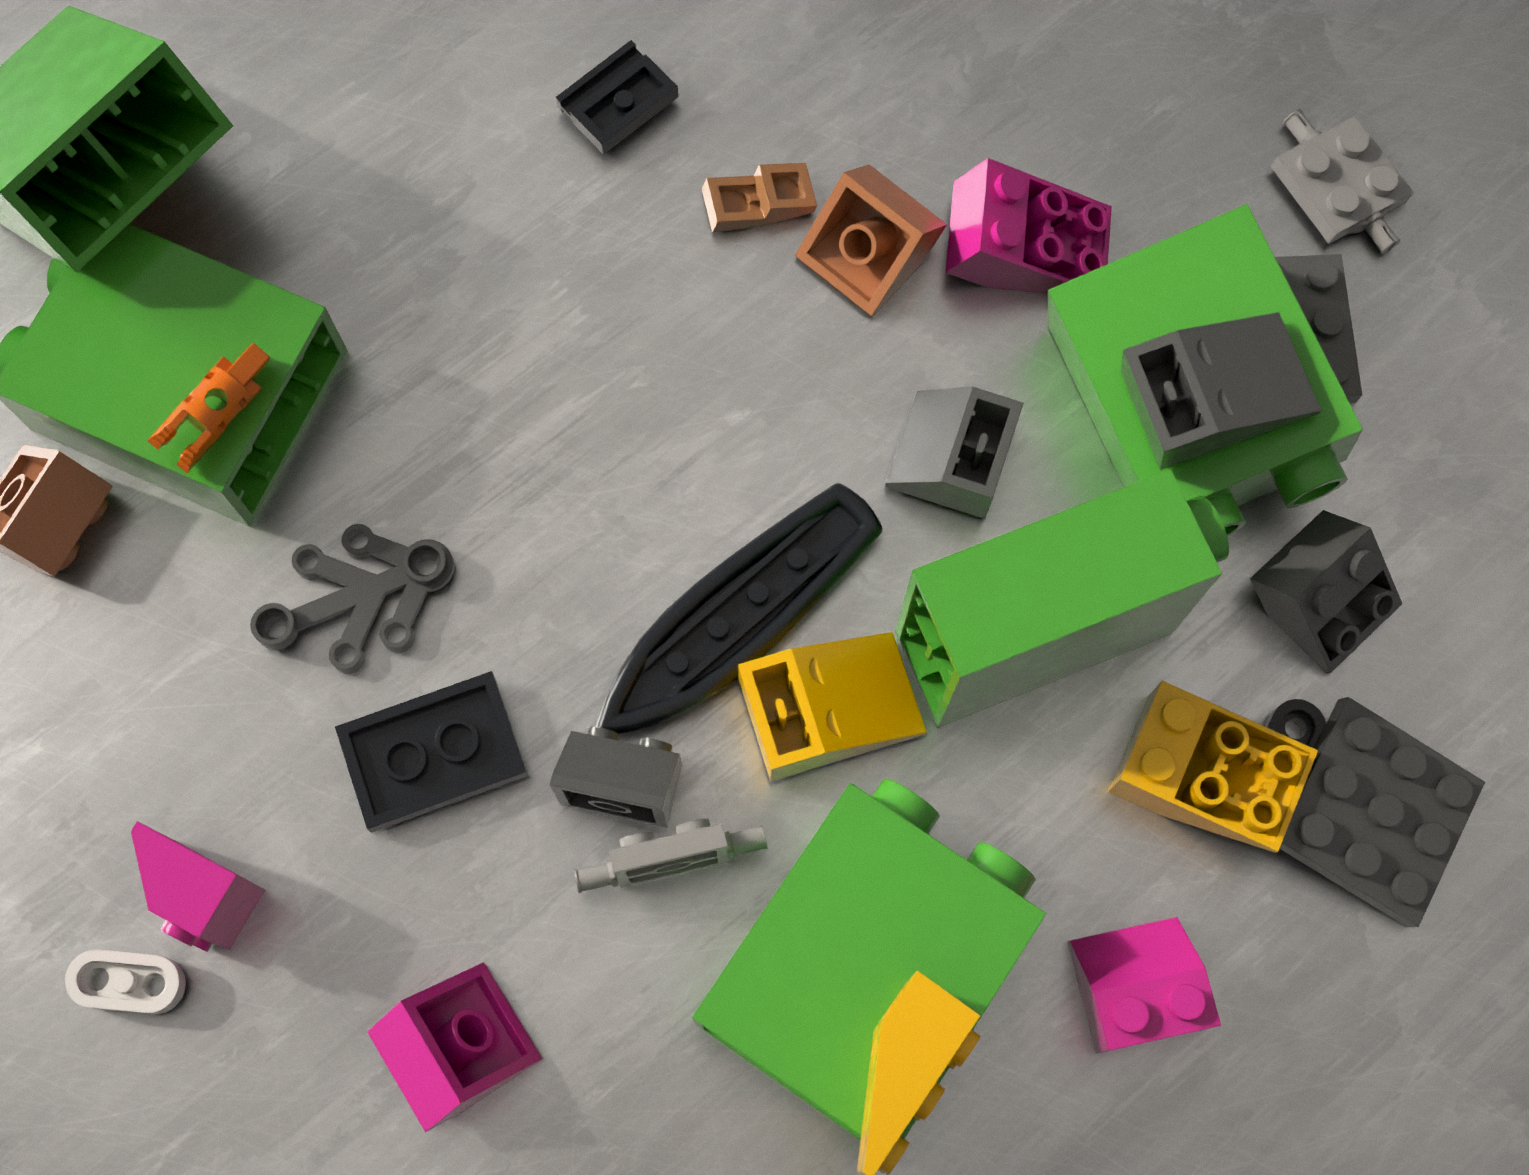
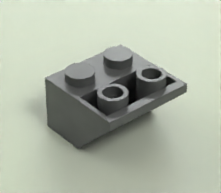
(955, 447)
(1328, 588)

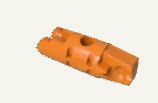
(226, 381)

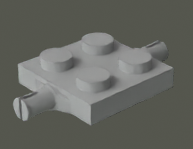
(1342, 180)
(649, 859)

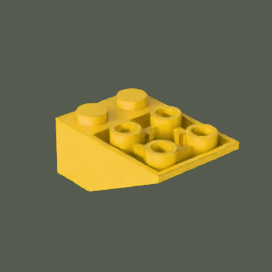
(829, 702)
(1212, 769)
(909, 1053)

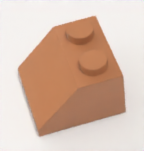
(869, 238)
(47, 508)

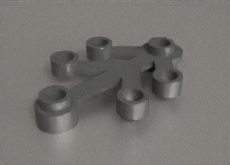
(362, 592)

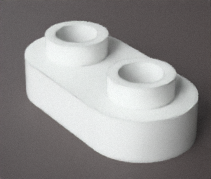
(127, 983)

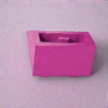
(1023, 230)

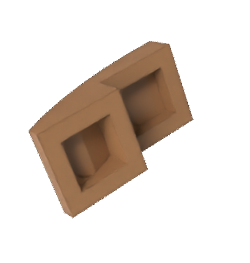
(766, 198)

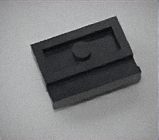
(617, 97)

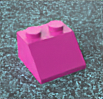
(192, 893)
(1142, 985)
(453, 1045)

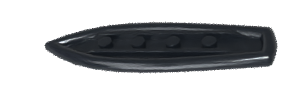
(739, 610)

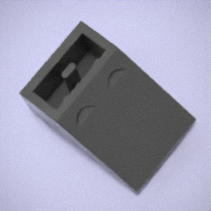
(1216, 386)

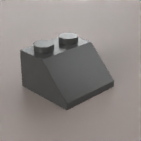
(617, 776)

